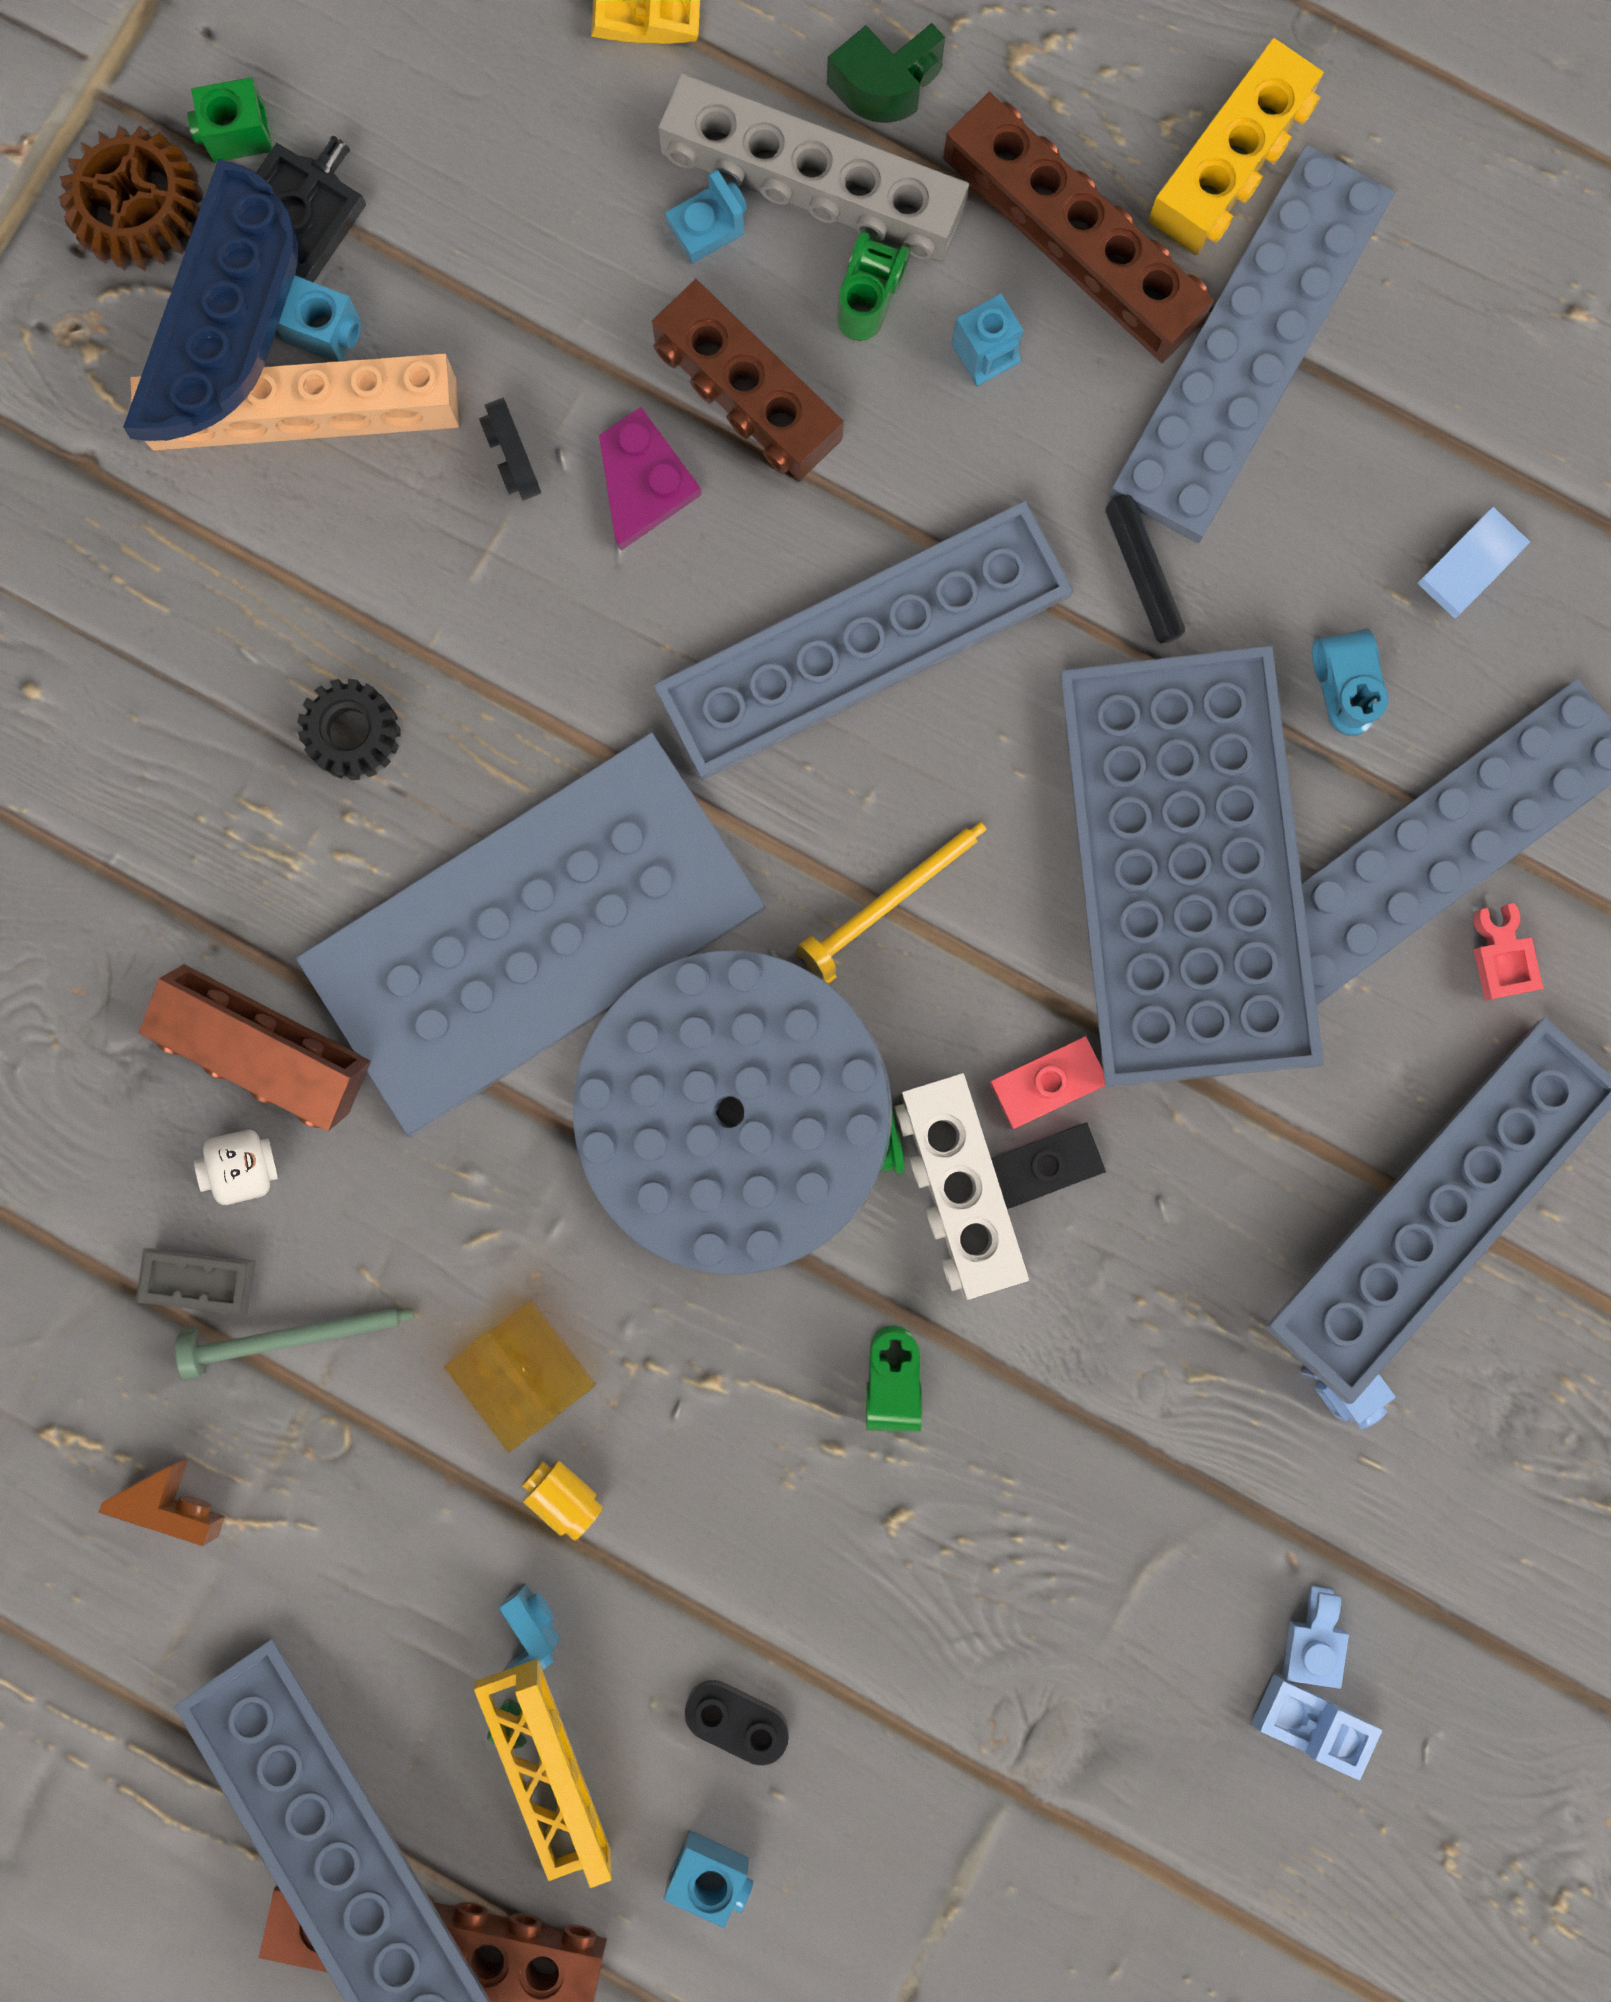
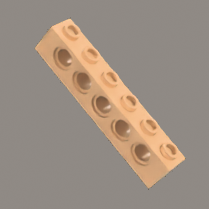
(335, 402)

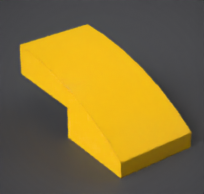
(646, 20)

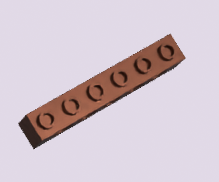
(1079, 253)
(519, 1939)

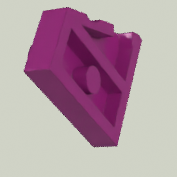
(642, 477)

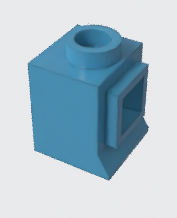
(988, 339)

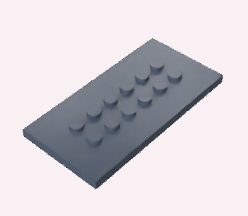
(530, 934)

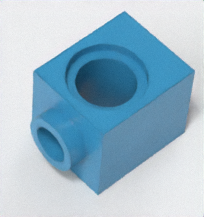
(305, 304)
(704, 1855)

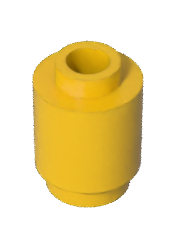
(561, 1499)

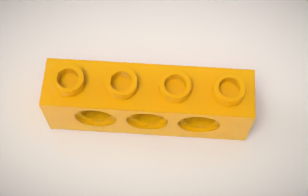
(1275, 81)

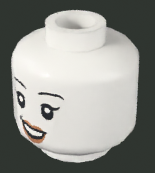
(236, 1167)

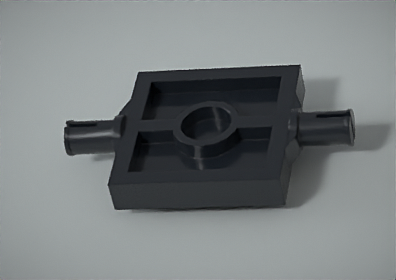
(315, 200)

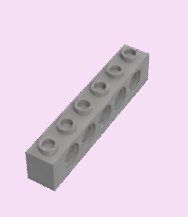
(799, 145)

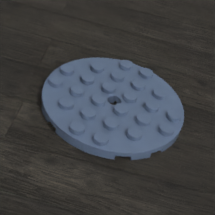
(809, 1099)

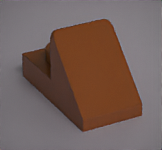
(153, 1507)

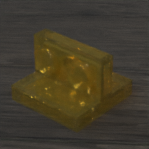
(520, 1375)

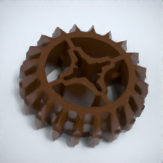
(118, 178)

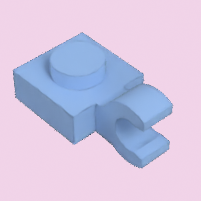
(1317, 1648)

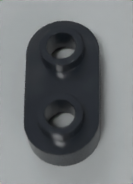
(501, 431)
(740, 1718)

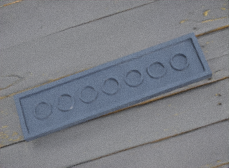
(1252, 343)
(863, 640)
(1455, 835)
(1444, 1211)
(323, 1837)

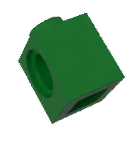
(241, 138)

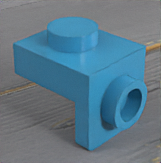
(531, 1622)

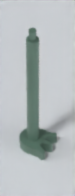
(192, 1357)

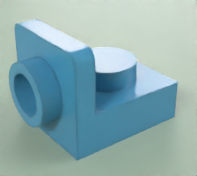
(708, 218)

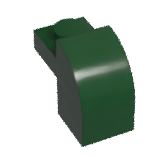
(880, 83)

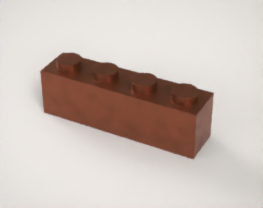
(254, 1047)

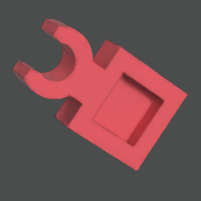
(1506, 964)

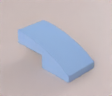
(1473, 562)
(1316, 1727)

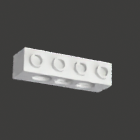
(1001, 1261)

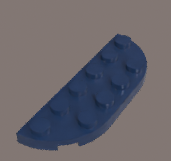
(218, 309)

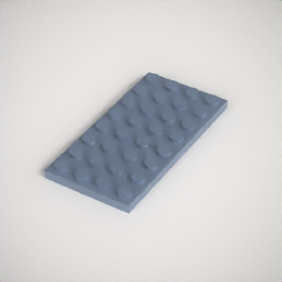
(1190, 868)

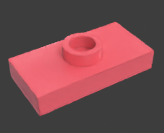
(1048, 1082)

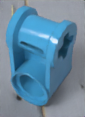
(1347, 671)

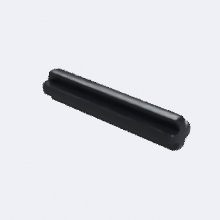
(1145, 569)

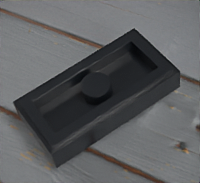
(1047, 1165)

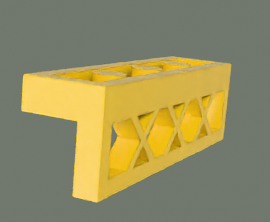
(555, 1767)

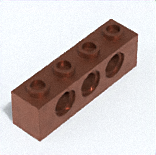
(701, 318)

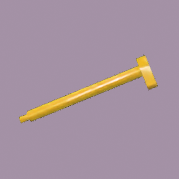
(819, 954)

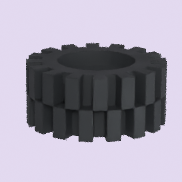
(327, 707)

